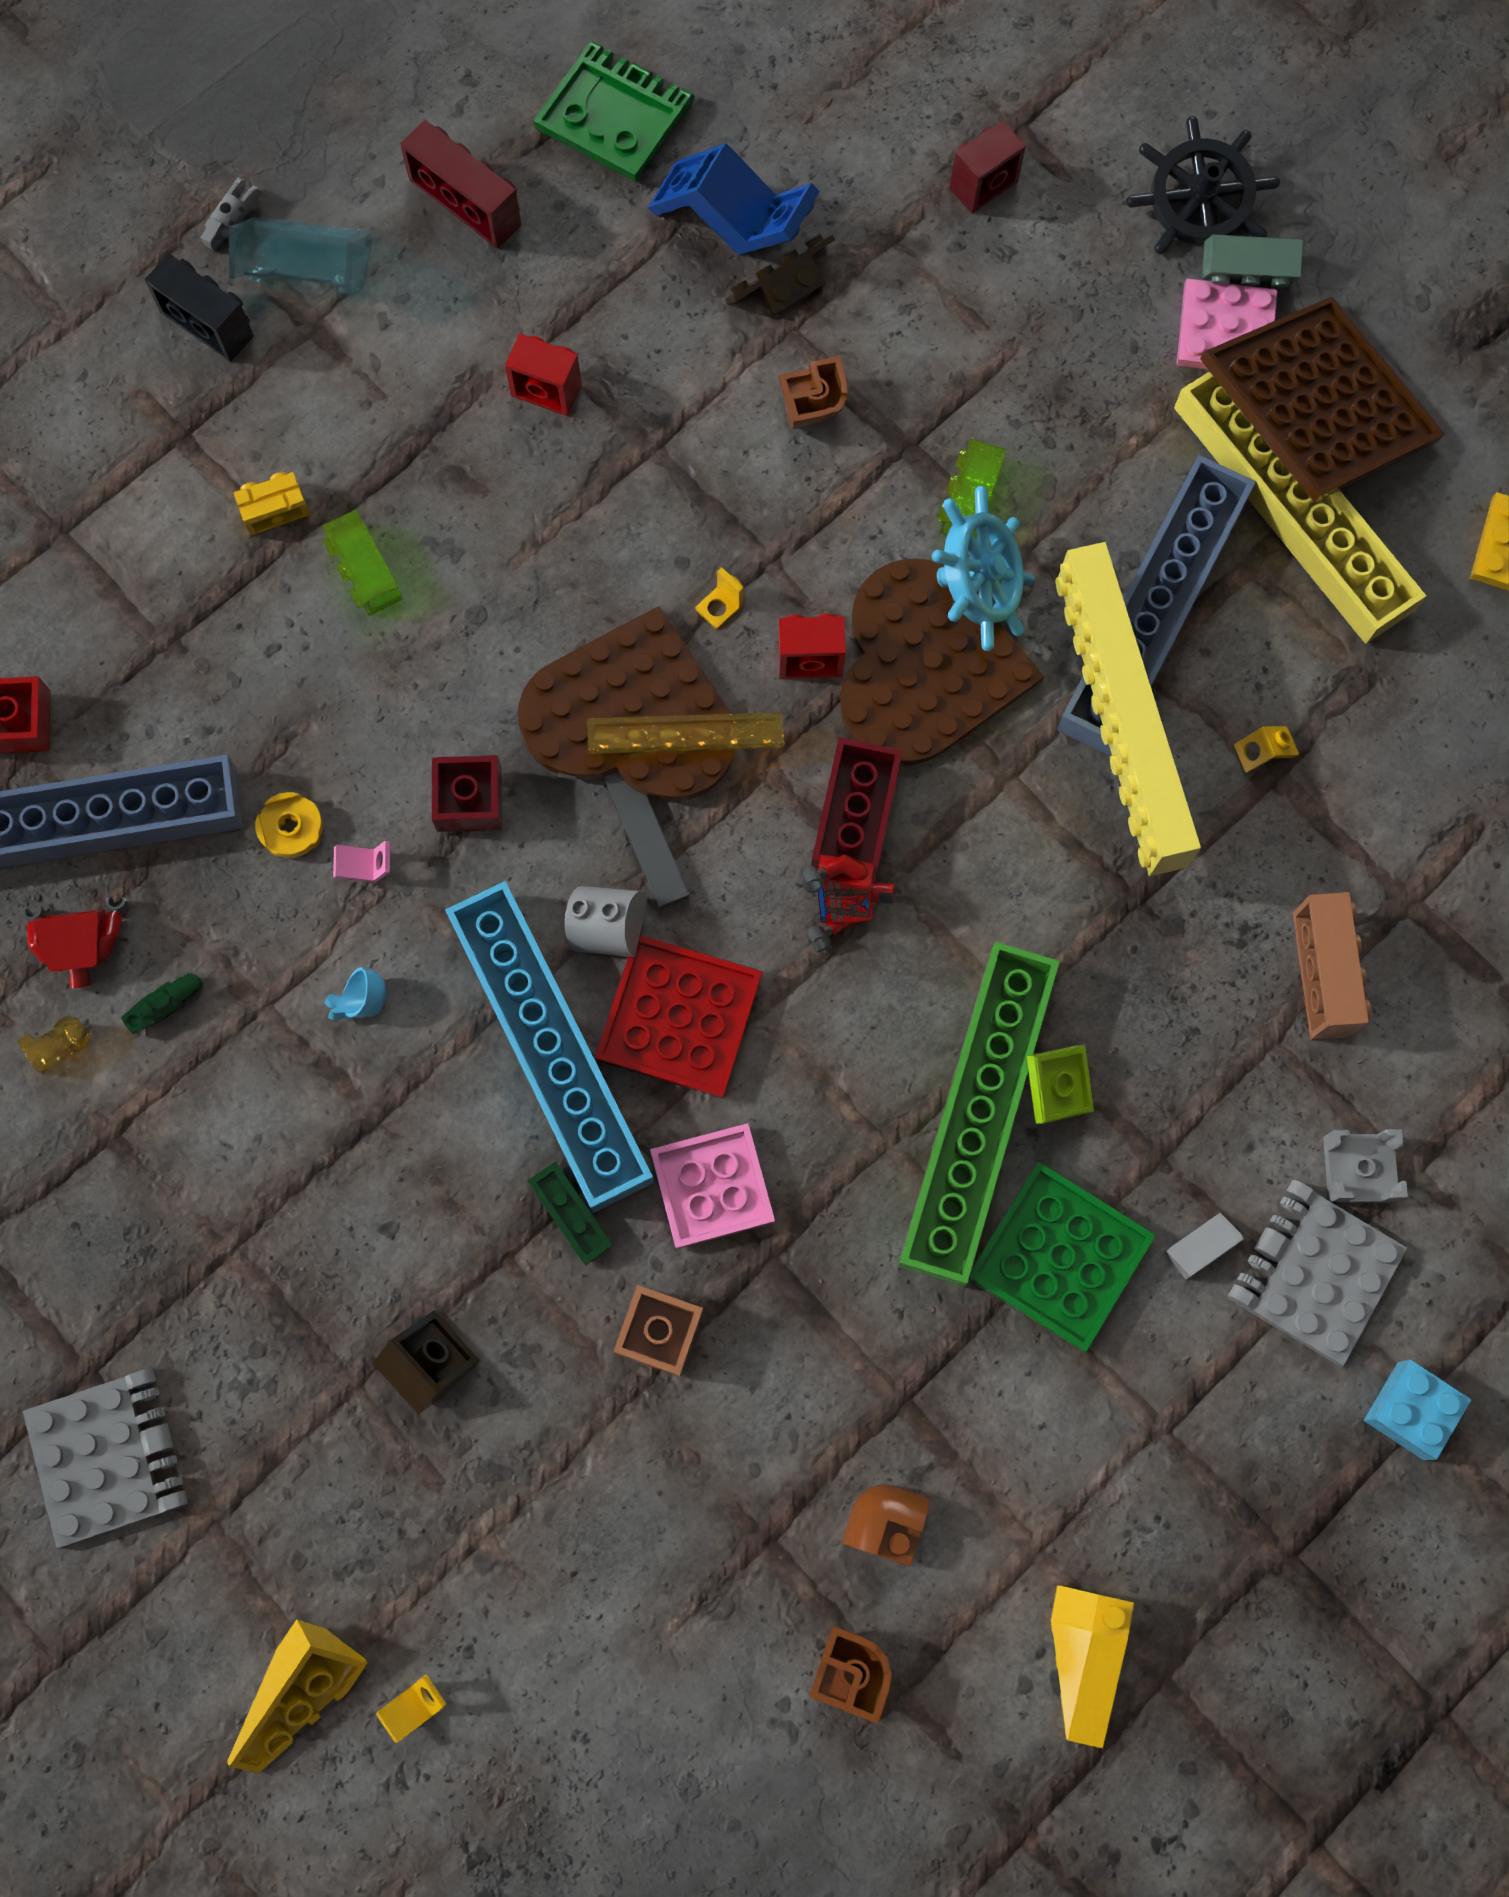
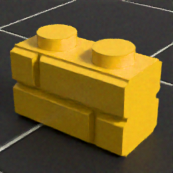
(271, 502)

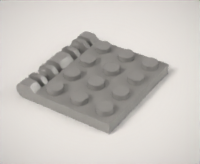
(1322, 1275)
(98, 1459)

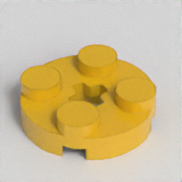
(274, 815)

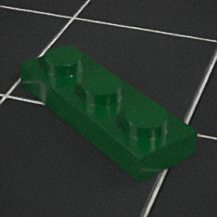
(570, 1213)

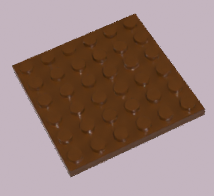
(1322, 398)

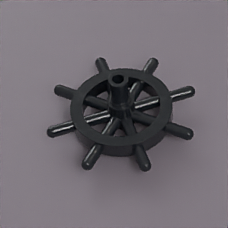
(1203, 190)

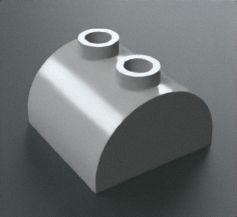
(605, 920)

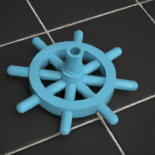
(983, 568)

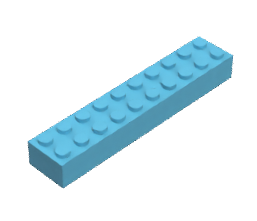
(550, 1047)

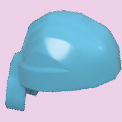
(361, 997)

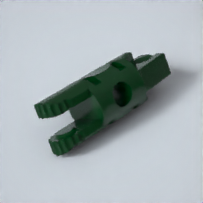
(161, 1003)

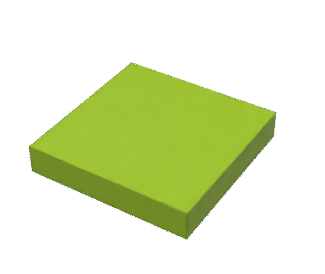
(1060, 1084)

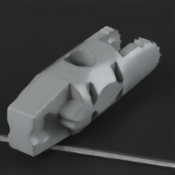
(228, 213)

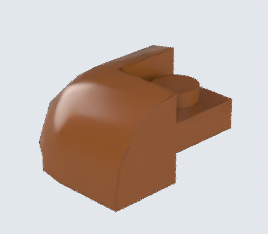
(814, 393)
(887, 1522)
(852, 1675)

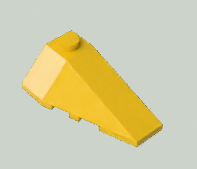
(1089, 1650)
(300, 1681)

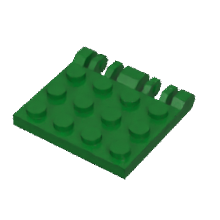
(612, 112)

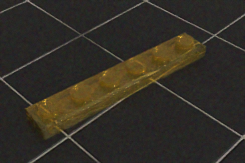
(685, 732)

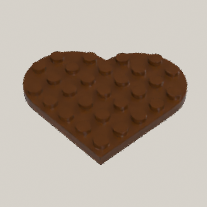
(919, 672)
(624, 673)

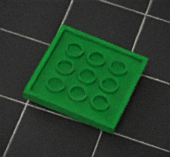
(1061, 1257)

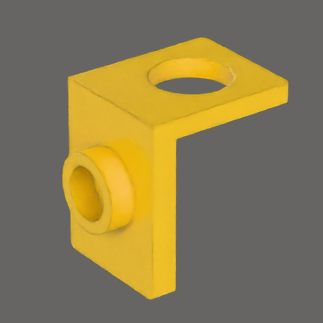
(730, 592)
(1273, 743)
(410, 1709)

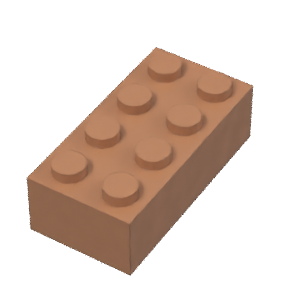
(1331, 966)

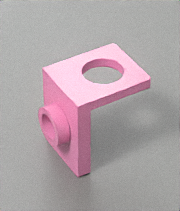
(361, 863)

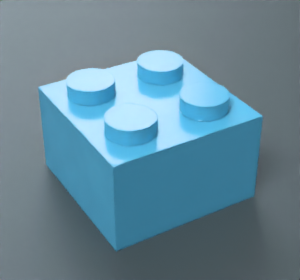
(1417, 1410)

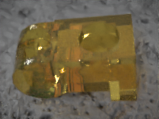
(56, 1045)

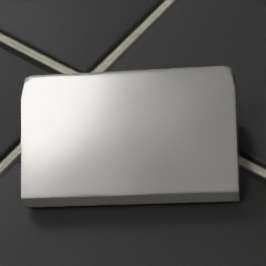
(1204, 1245)

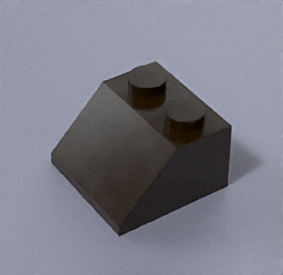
(425, 1361)

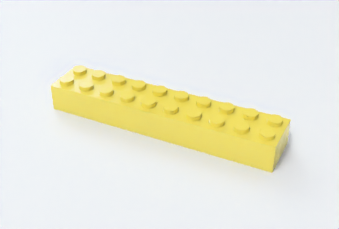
(1324, 535)
(1127, 710)

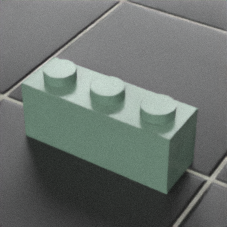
(1252, 260)

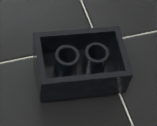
(200, 306)

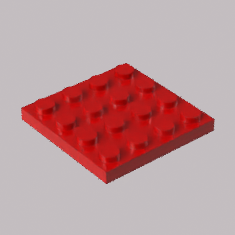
(679, 1016)

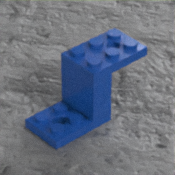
(734, 200)

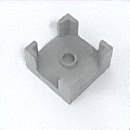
(1363, 1167)

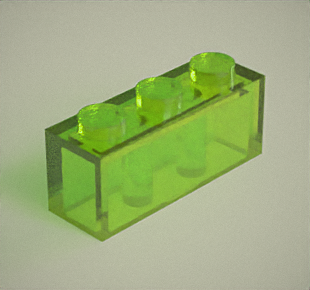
(978, 467)
(360, 563)

